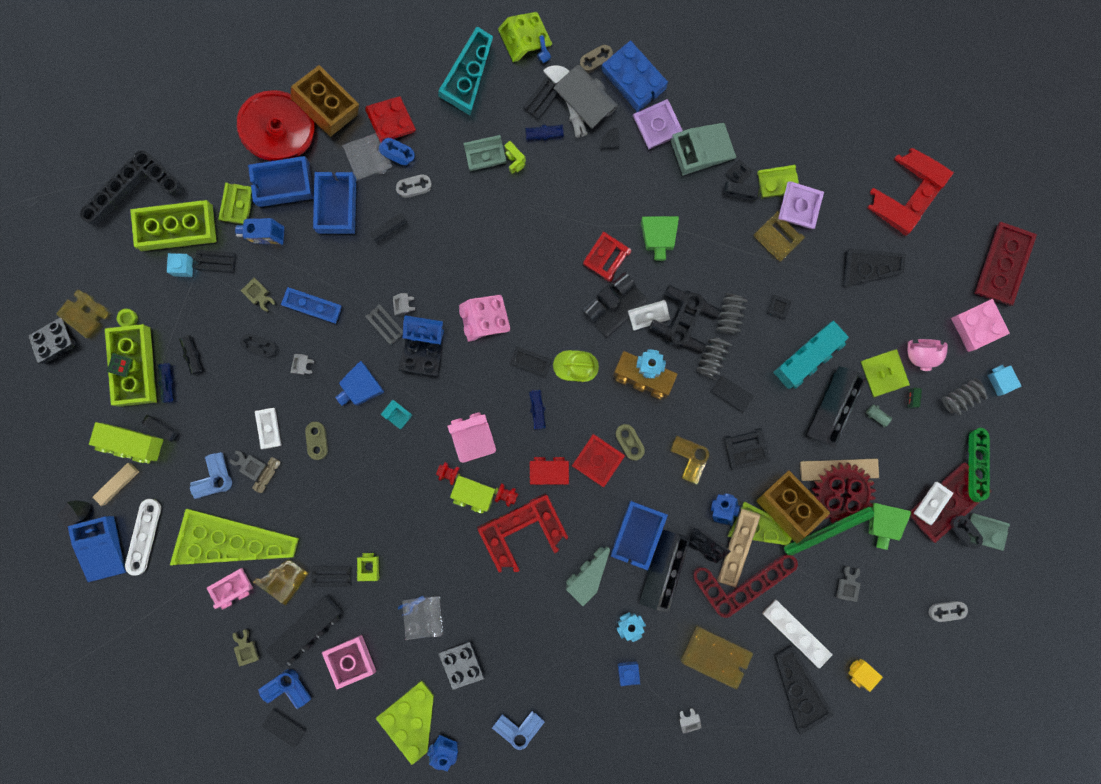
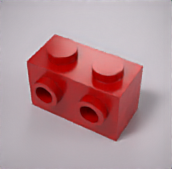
(549, 472)

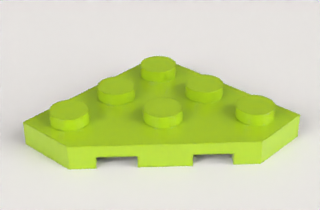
(410, 721)

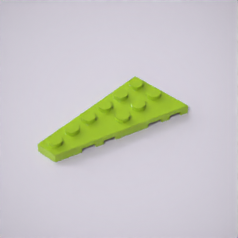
(217, 539)

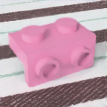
(230, 588)

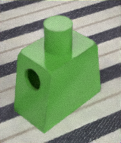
(659, 234)
(887, 524)

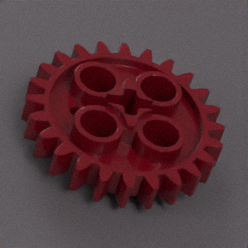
(861, 495)

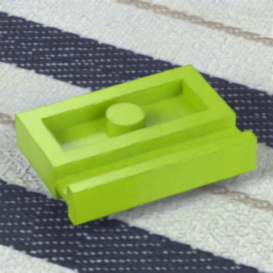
(774, 180)
(235, 203)

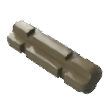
(266, 475)

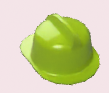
(575, 366)

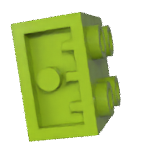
(522, 34)

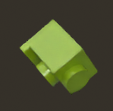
(363, 573)

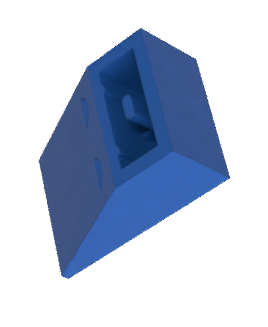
(97, 548)

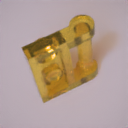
(774, 240)

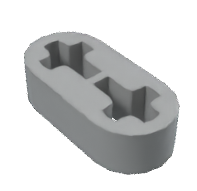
(412, 181)
(948, 616)

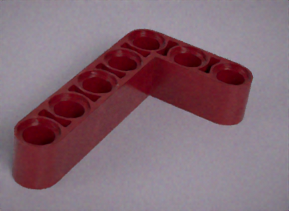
(745, 587)

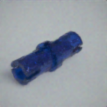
(544, 132)
(165, 383)
(537, 409)

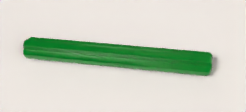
(829, 531)

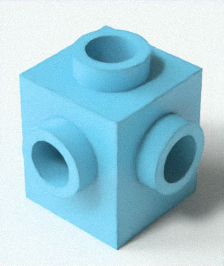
(645, 369)
(626, 620)

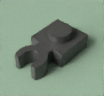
(250, 467)
(848, 588)

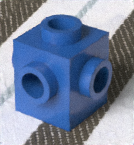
(725, 509)
(442, 753)

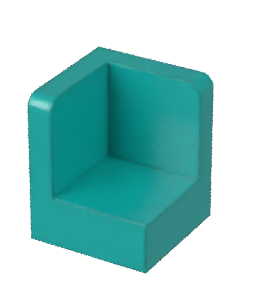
(396, 414)

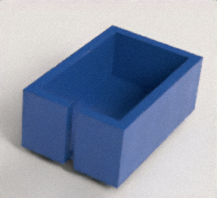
(634, 76)
(281, 181)
(334, 203)
(638, 535)

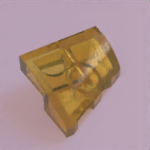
(282, 581)

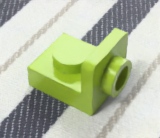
(514, 154)

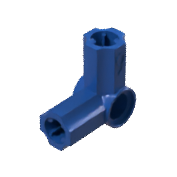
(277, 686)

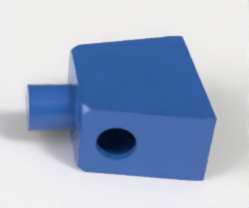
(358, 386)

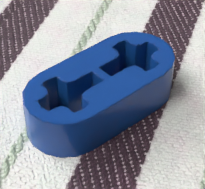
(396, 151)

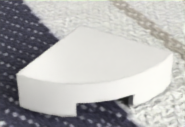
(555, 73)

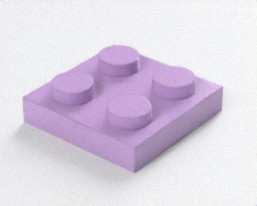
(657, 124)
(801, 205)

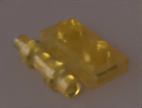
(78, 318)

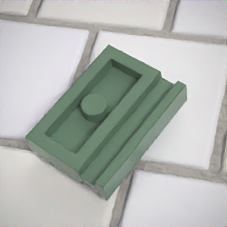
(485, 153)
(993, 531)

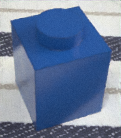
(628, 673)

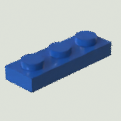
(311, 305)

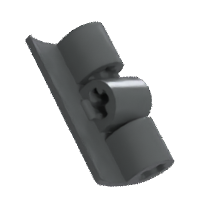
(586, 96)

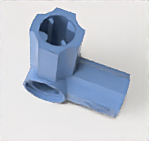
(217, 470)
(528, 729)

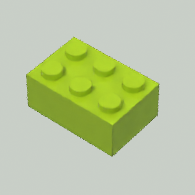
(125, 443)

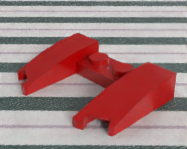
(934, 179)
(495, 530)

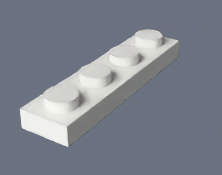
(797, 634)

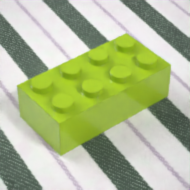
(173, 225)
(135, 344)

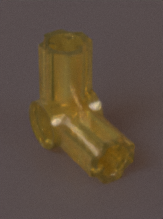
(687, 449)

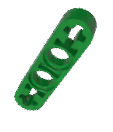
(982, 465)

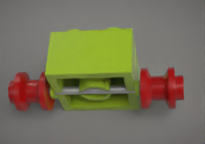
(472, 492)

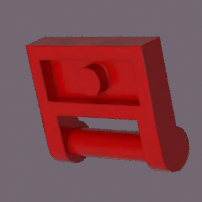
(601, 253)

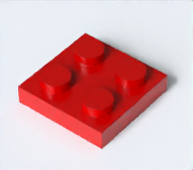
(390, 119)
(598, 460)

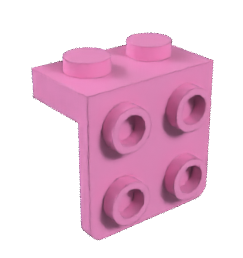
(484, 317)
(472, 437)

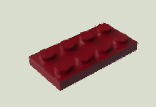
(1005, 264)
(958, 504)

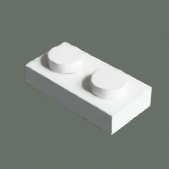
(644, 315)
(268, 428)
(933, 503)

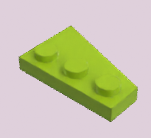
(767, 528)

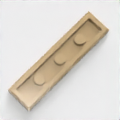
(811, 469)
(739, 547)

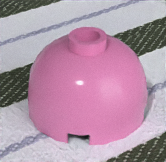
(927, 353)

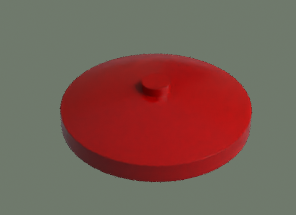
(274, 126)

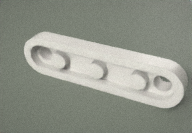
(142, 537)

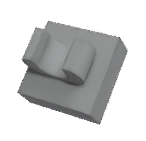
(401, 304)
(299, 364)
(689, 723)

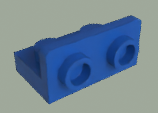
(422, 329)

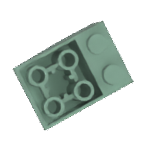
(702, 147)
(587, 582)

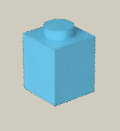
(180, 265)
(1003, 380)

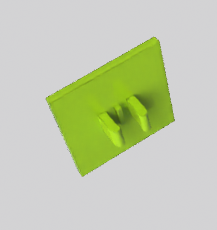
(885, 373)

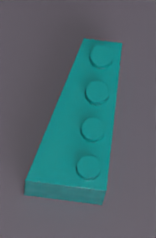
(465, 76)
(810, 355)

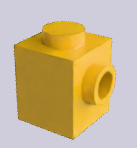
(864, 675)

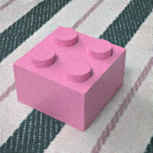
(980, 325)
(349, 662)

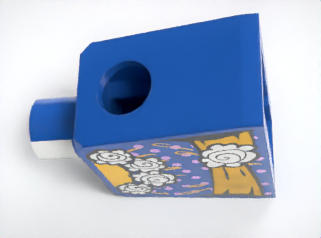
(261, 231)

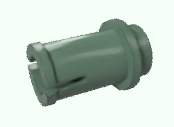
(878, 415)

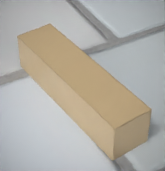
(115, 484)

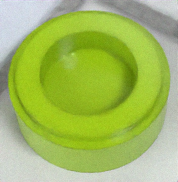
(127, 317)

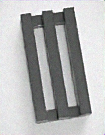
(374, 312)

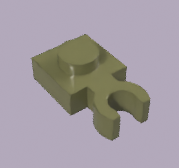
(256, 293)
(246, 651)

